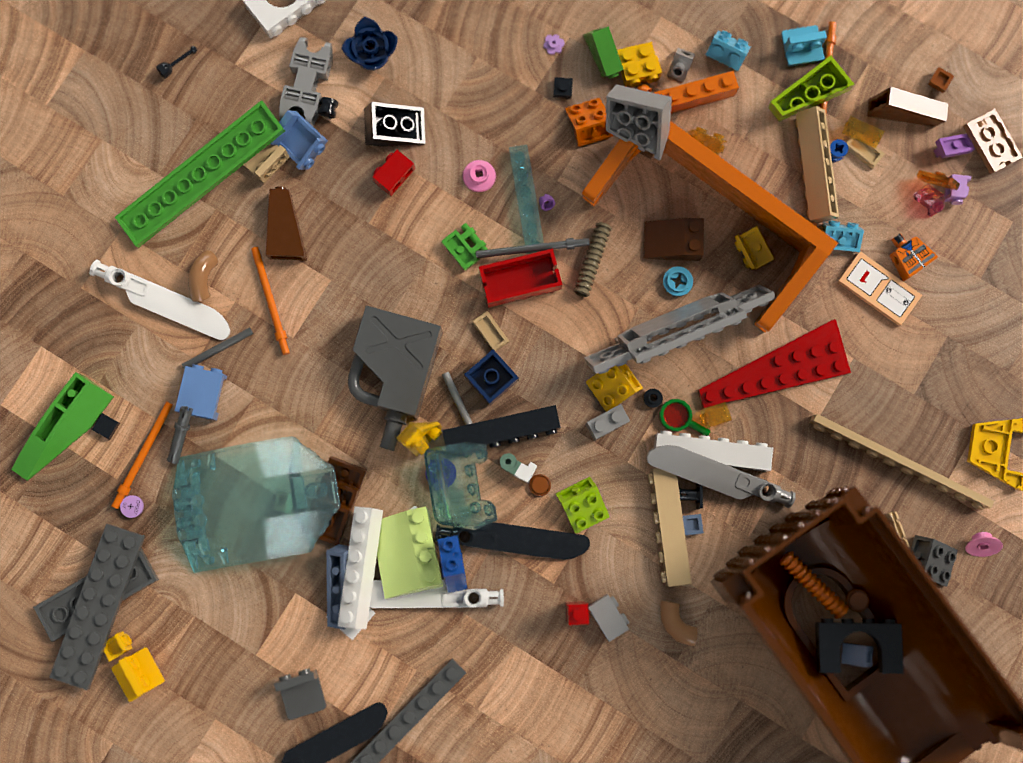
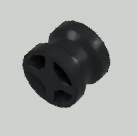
(328, 107)

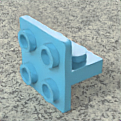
(803, 45)
(728, 50)

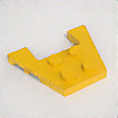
(991, 448)

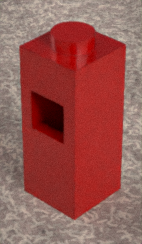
(577, 613)

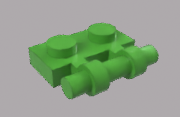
(459, 248)

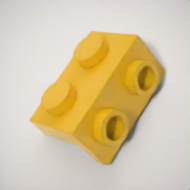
(754, 248)

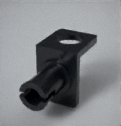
(693, 495)

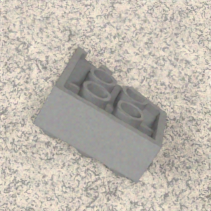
(639, 118)

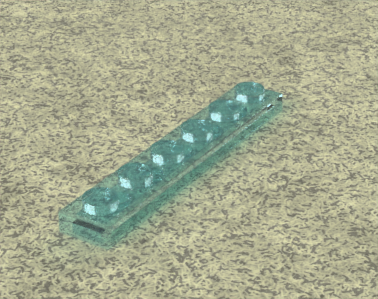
(526, 195)

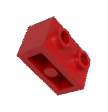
(393, 172)

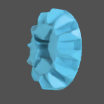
(686, 278)

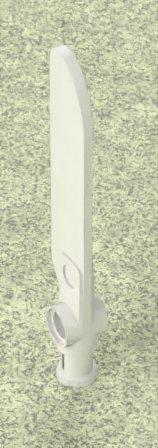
(165, 302)
(435, 598)

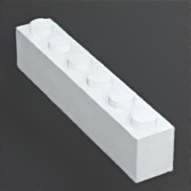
(735, 455)
(360, 568)

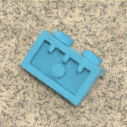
(848, 236)

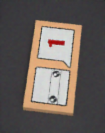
(879, 288)

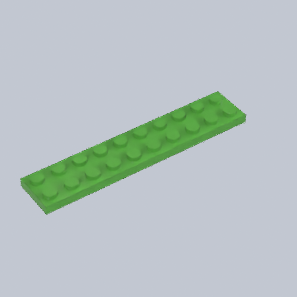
(200, 174)

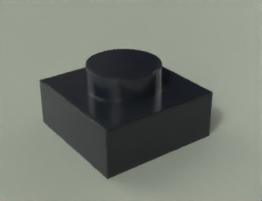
(563, 87)

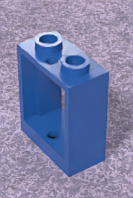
(452, 564)

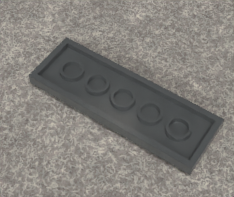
(58, 609)

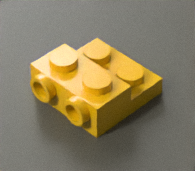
(639, 64)

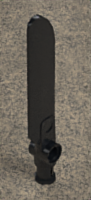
(521, 540)
(339, 737)

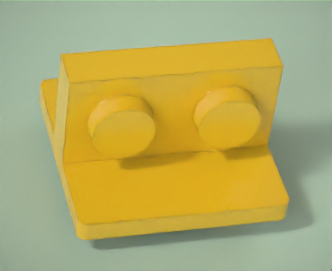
(137, 674)

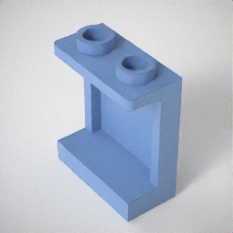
(300, 140)
(201, 391)

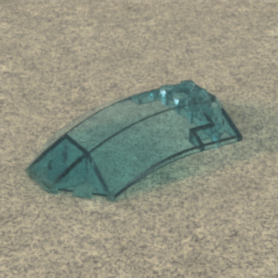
(252, 502)

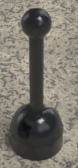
(165, 69)

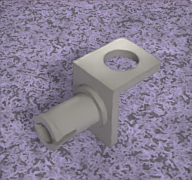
(680, 65)

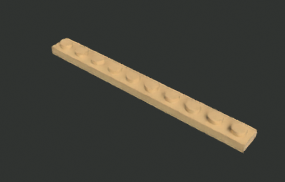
(907, 466)

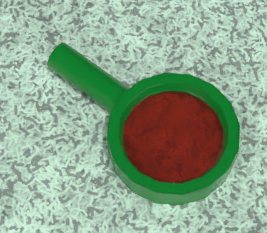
(677, 415)

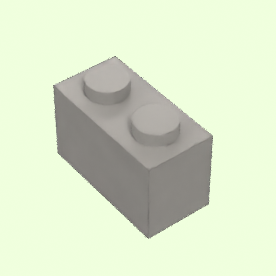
(607, 422)
(608, 617)

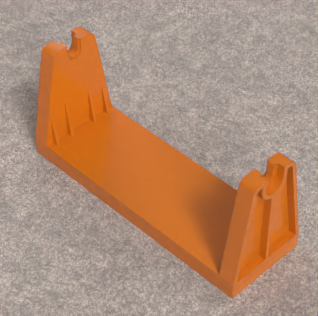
(743, 192)

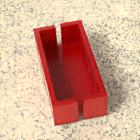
(520, 278)

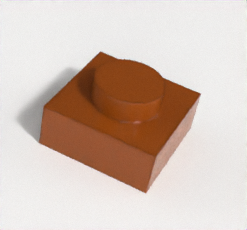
(940, 80)

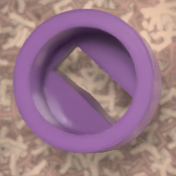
(551, 202)

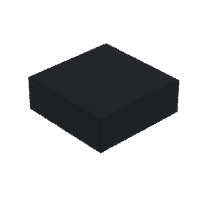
(106, 426)

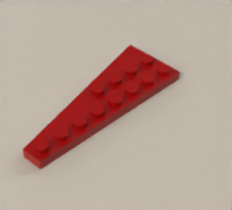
(800, 362)

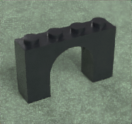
(885, 635)

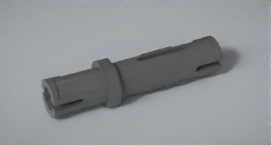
(181, 428)

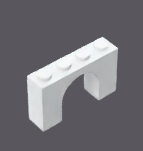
(276, 19)

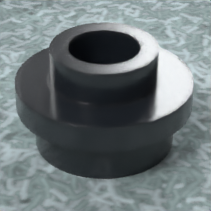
(653, 404)

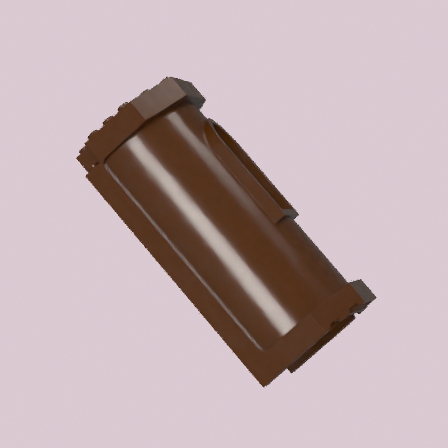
(949, 687)

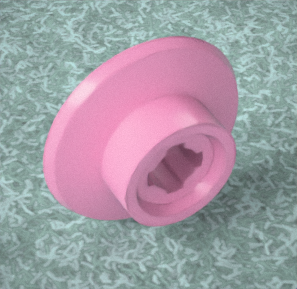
(479, 184)
(983, 545)

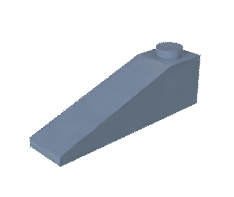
(336, 566)

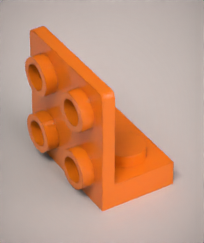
(588, 121)

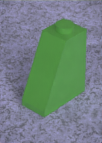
(604, 51)

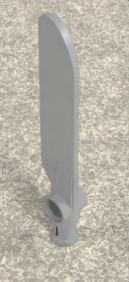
(715, 475)

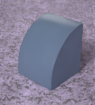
(857, 655)

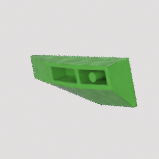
(62, 424)

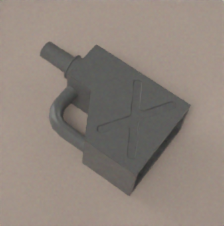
(402, 357)

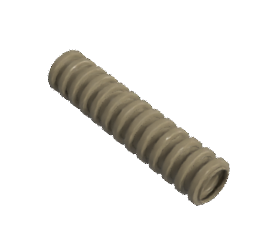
(592, 260)

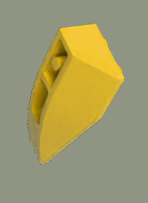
(418, 435)

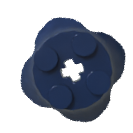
(366, 34)

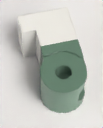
(511, 465)

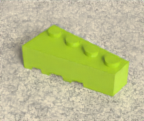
(814, 88)

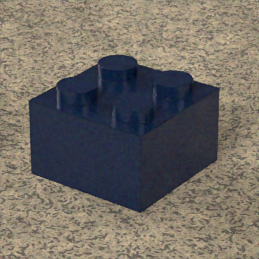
(491, 377)

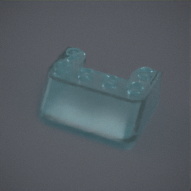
(455, 485)

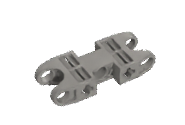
(309, 69)

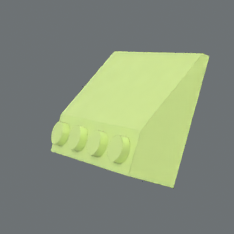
(408, 554)

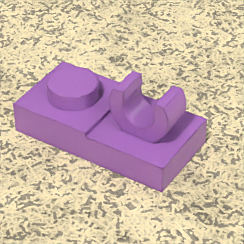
(953, 146)

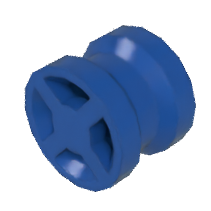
(838, 154)

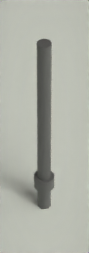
(569, 244)

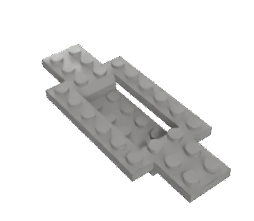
(633, 342)

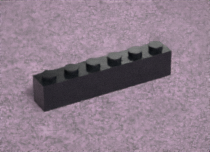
(506, 428)

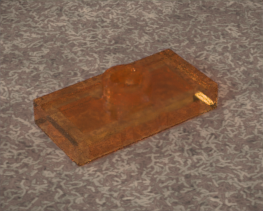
(938, 179)

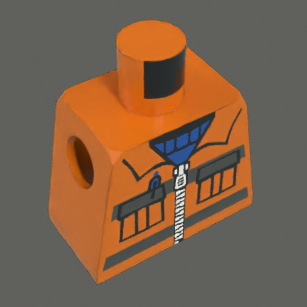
(910, 256)

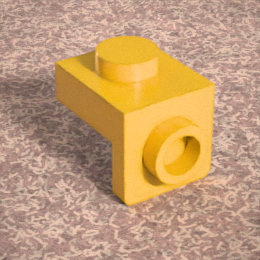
(117, 646)

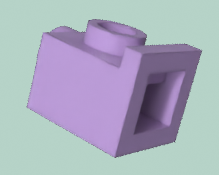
(957, 196)

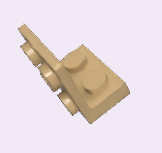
(267, 162)

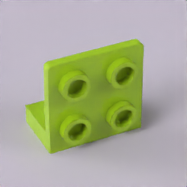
(583, 504)

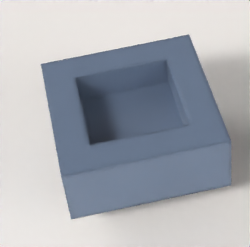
(693, 524)

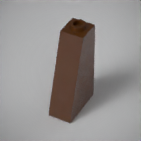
(907, 107)
(283, 229)

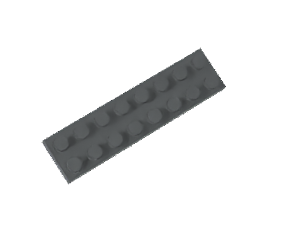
(97, 607)

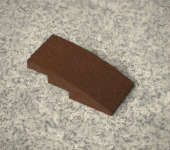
(349, 482)

